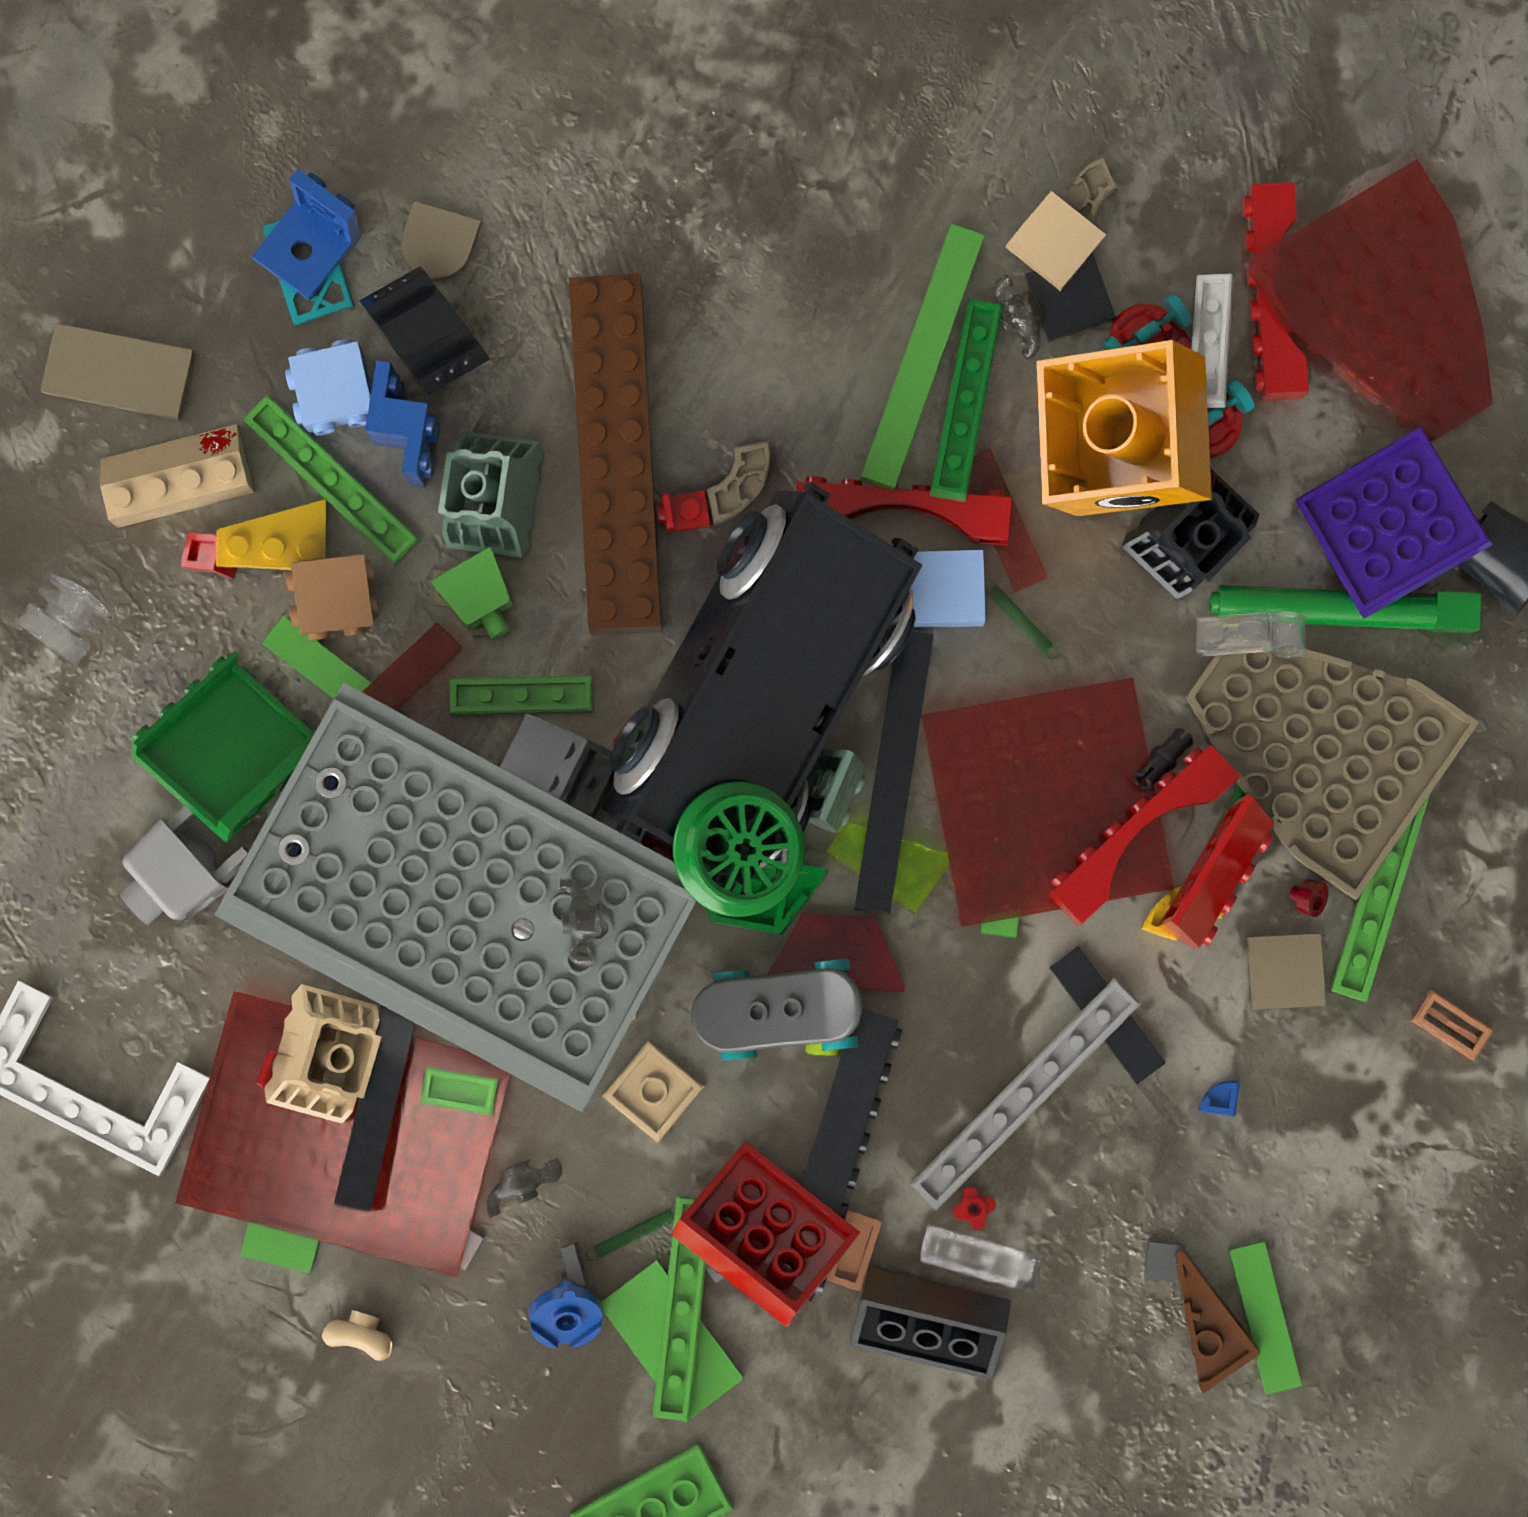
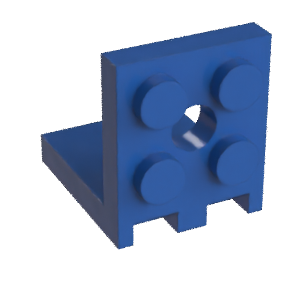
(315, 219)

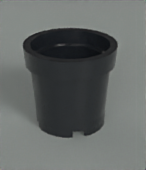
(1504, 564)

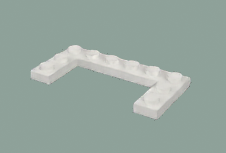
(143, 1145)

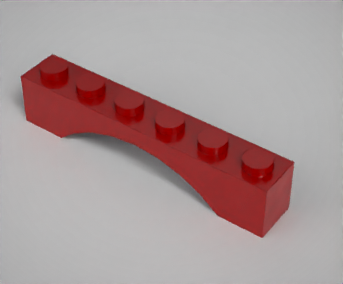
(1280, 362)
(980, 518)
(1088, 885)

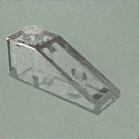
(980, 1258)

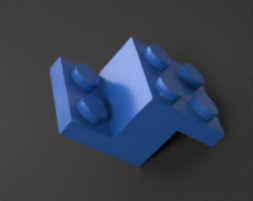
(402, 424)

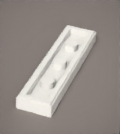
(1212, 332)

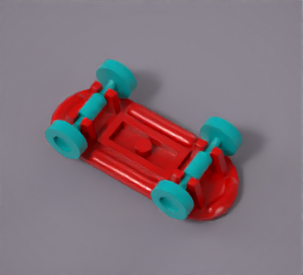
(1154, 324)

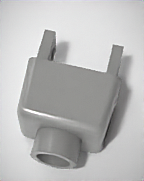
(175, 872)

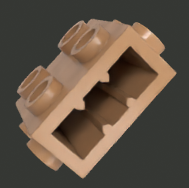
(331, 595)

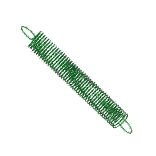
(1033, 626)
(624, 1232)

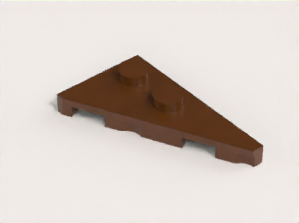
(1216, 1335)

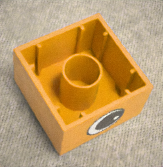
(1124, 429)

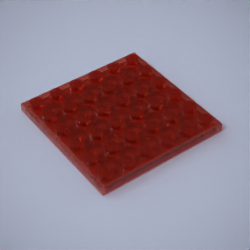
(1032, 788)

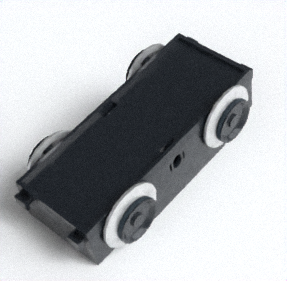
(776, 646)

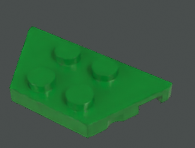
(781, 915)

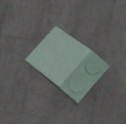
(832, 786)

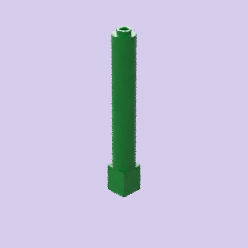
(1434, 612)

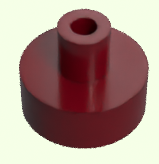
(1310, 897)

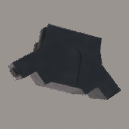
(424, 330)
(1192, 539)

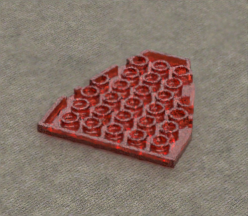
(1386, 301)

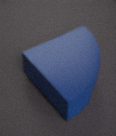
(1221, 1099)

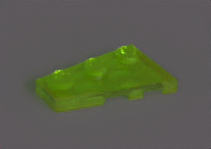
(916, 871)

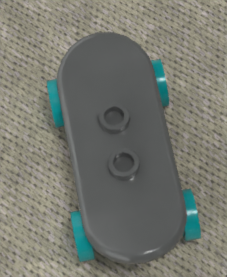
(778, 1010)

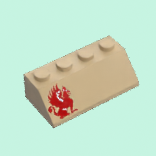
(175, 476)

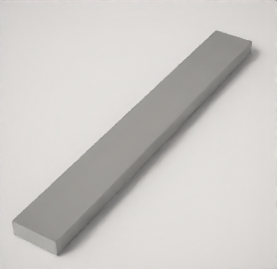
(1025, 1094)

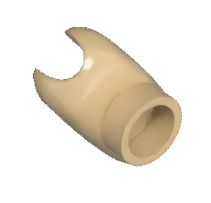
(359, 1333)

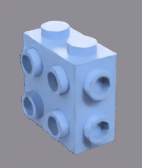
(330, 386)

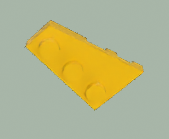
(274, 539)

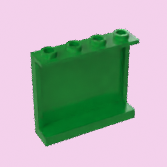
(223, 747)

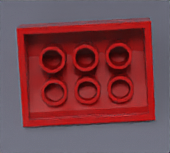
(1218, 872)
(765, 1233)

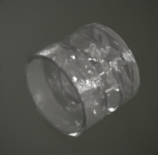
(64, 618)

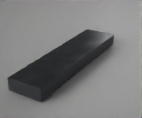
(1128, 1041)

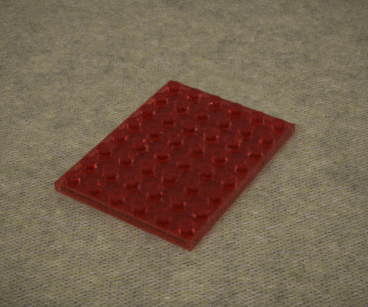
(287, 1164)

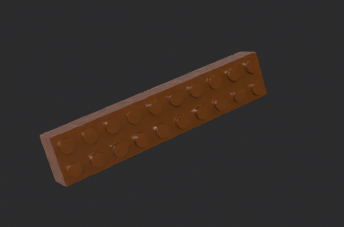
(615, 455)

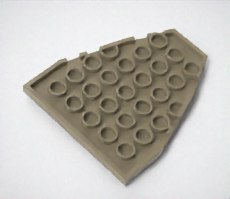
(1329, 752)

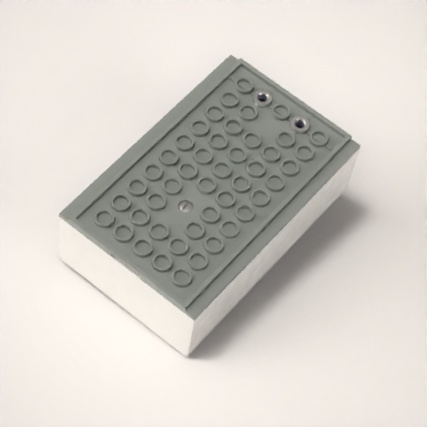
(444, 899)

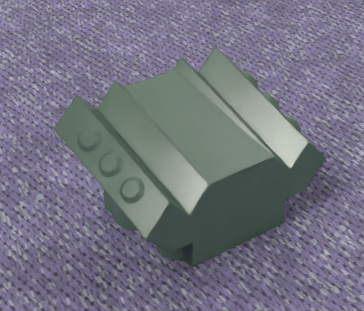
(490, 493)

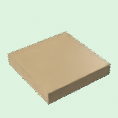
(1055, 241)
(653, 1091)

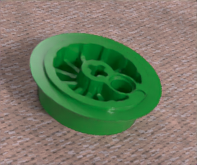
(691, 839)

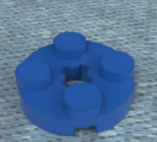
(560, 1301)

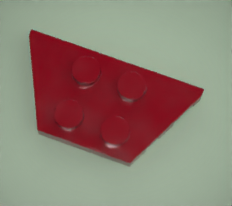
(837, 938)

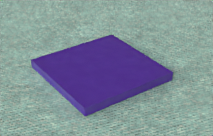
(1393, 522)

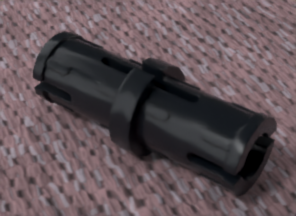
(1162, 759)

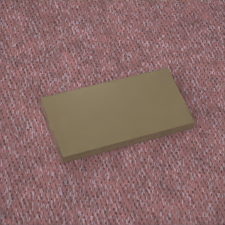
(117, 371)

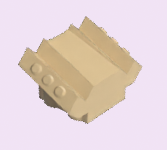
(324, 1054)

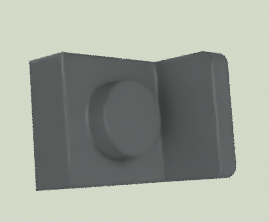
(572, 1265)

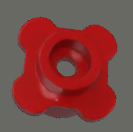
(964, 1211)

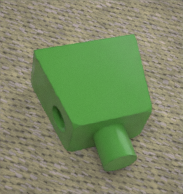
(477, 593)

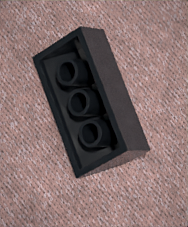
(930, 1323)

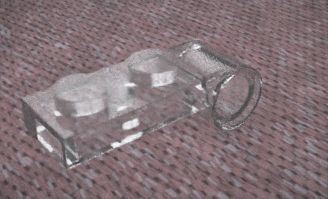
(1251, 633)

